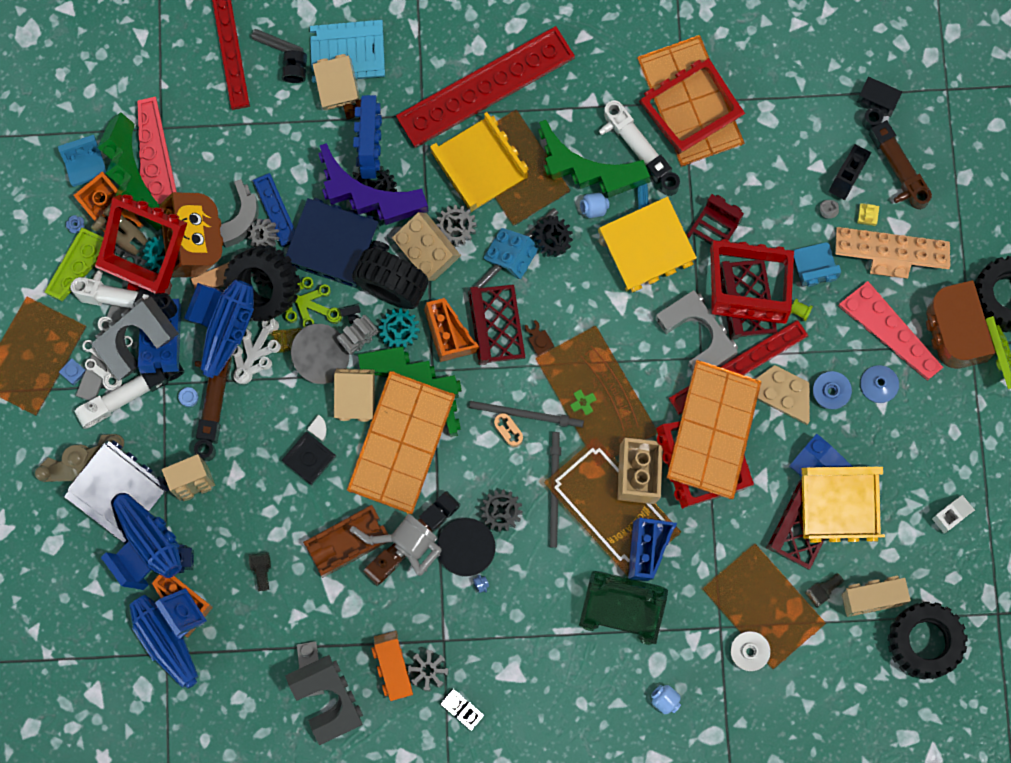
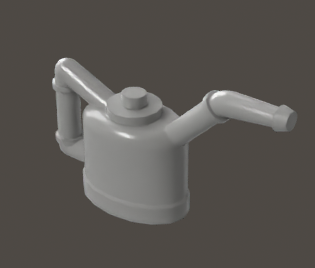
(410, 539)

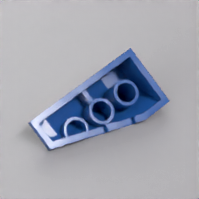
(818, 454)

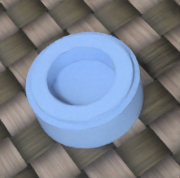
(188, 397)

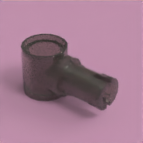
(260, 565)
(821, 591)

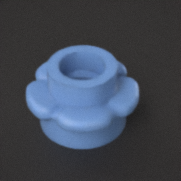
(74, 219)
(481, 584)

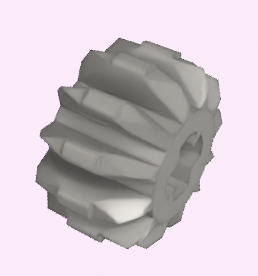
(263, 228)

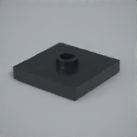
(308, 458)

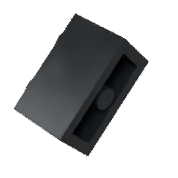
(879, 95)

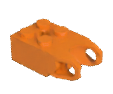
(100, 187)

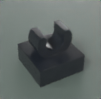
(351, 311)

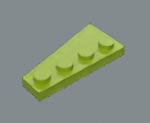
(76, 263)

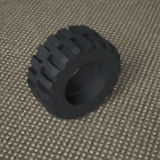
(280, 272)
(390, 278)
(984, 285)
(952, 632)

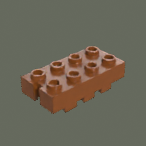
(339, 546)

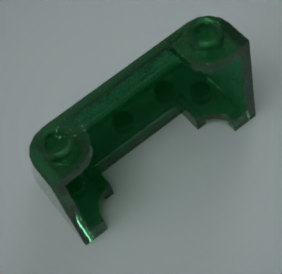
(624, 606)

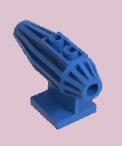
(226, 319)
(148, 546)
(161, 631)

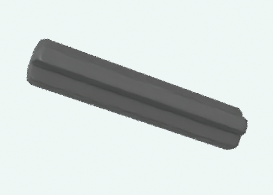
(274, 42)

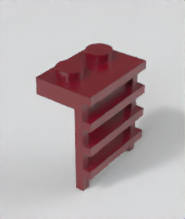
(721, 213)

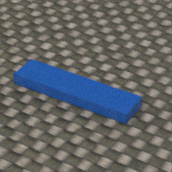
(275, 208)

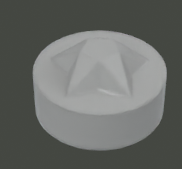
(829, 209)

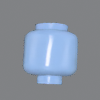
(594, 205)
(666, 699)

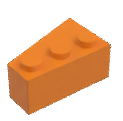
(168, 586)
(392, 666)

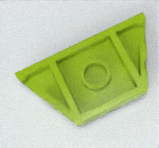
(1001, 348)

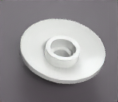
(760, 649)

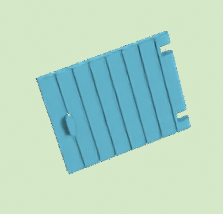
(353, 40)

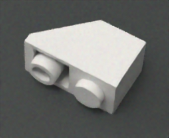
(953, 514)

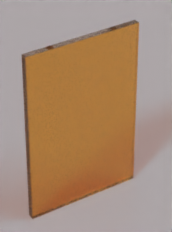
(537, 189)
(34, 353)
(764, 602)

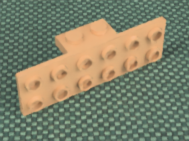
(892, 253)

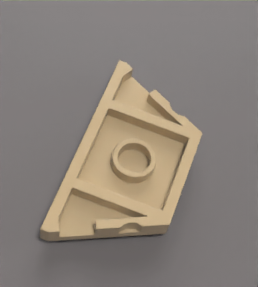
(785, 393)

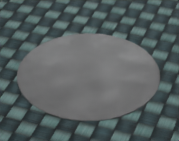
(318, 353)

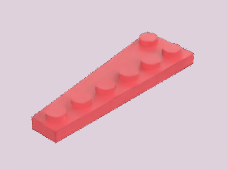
(153, 153)
(880, 319)

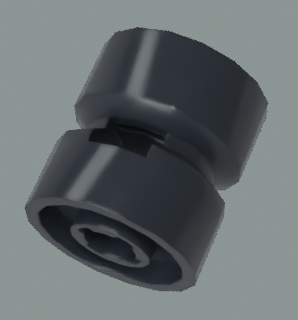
(294, 64)

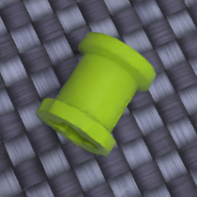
(801, 309)

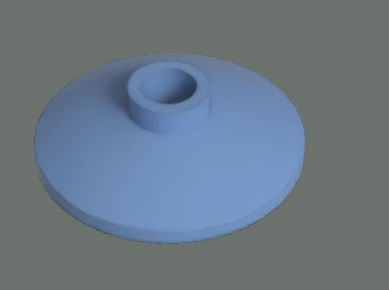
(834, 381)
(873, 390)

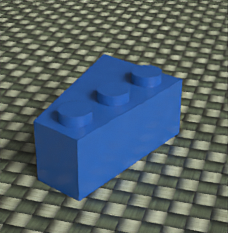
(648, 546)

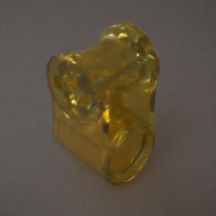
(285, 338)

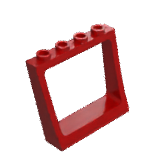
(682, 145)
(129, 271)
(746, 306)
(682, 490)

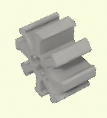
(357, 334)
(423, 675)

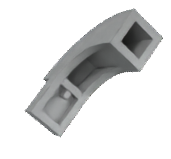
(237, 229)

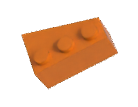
(448, 332)

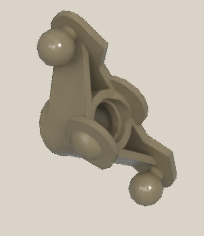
(73, 461)

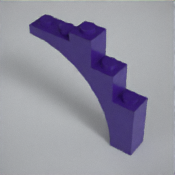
(392, 205)

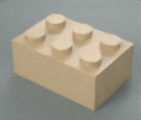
(426, 246)
(639, 471)
(188, 478)
(875, 596)

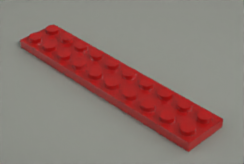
(485, 87)

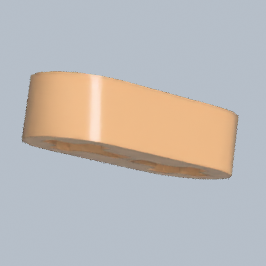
(511, 427)

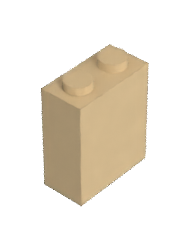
(336, 82)
(354, 394)

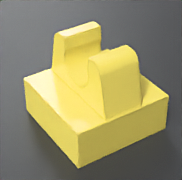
(868, 214)

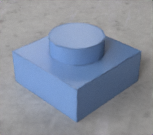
(72, 371)

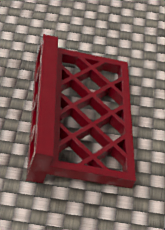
(729, 287)
(481, 330)
(784, 528)

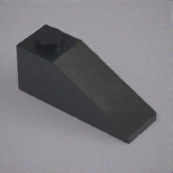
(849, 172)

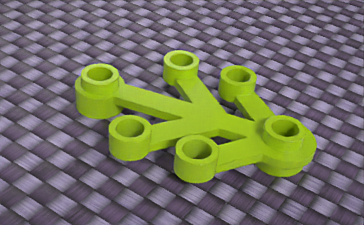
(305, 302)

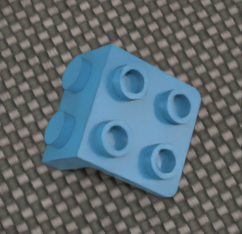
(82, 160)
(512, 252)
(816, 265)

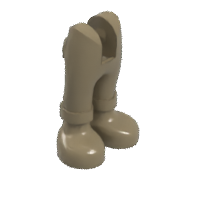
(122, 240)

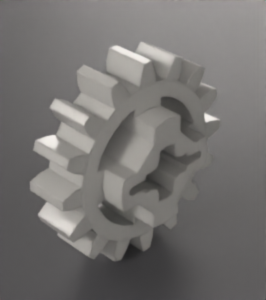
(461, 220)

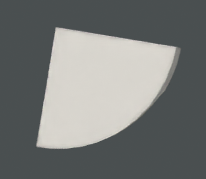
(318, 428)

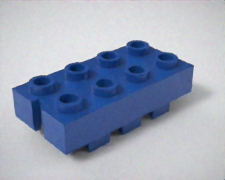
(368, 136)
(164, 357)

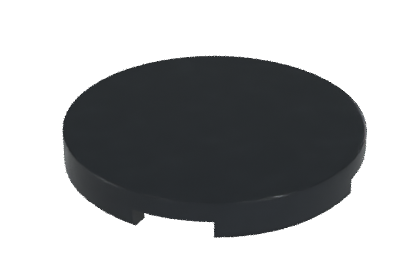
(466, 547)

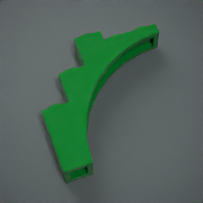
(117, 145)
(585, 172)
(396, 360)

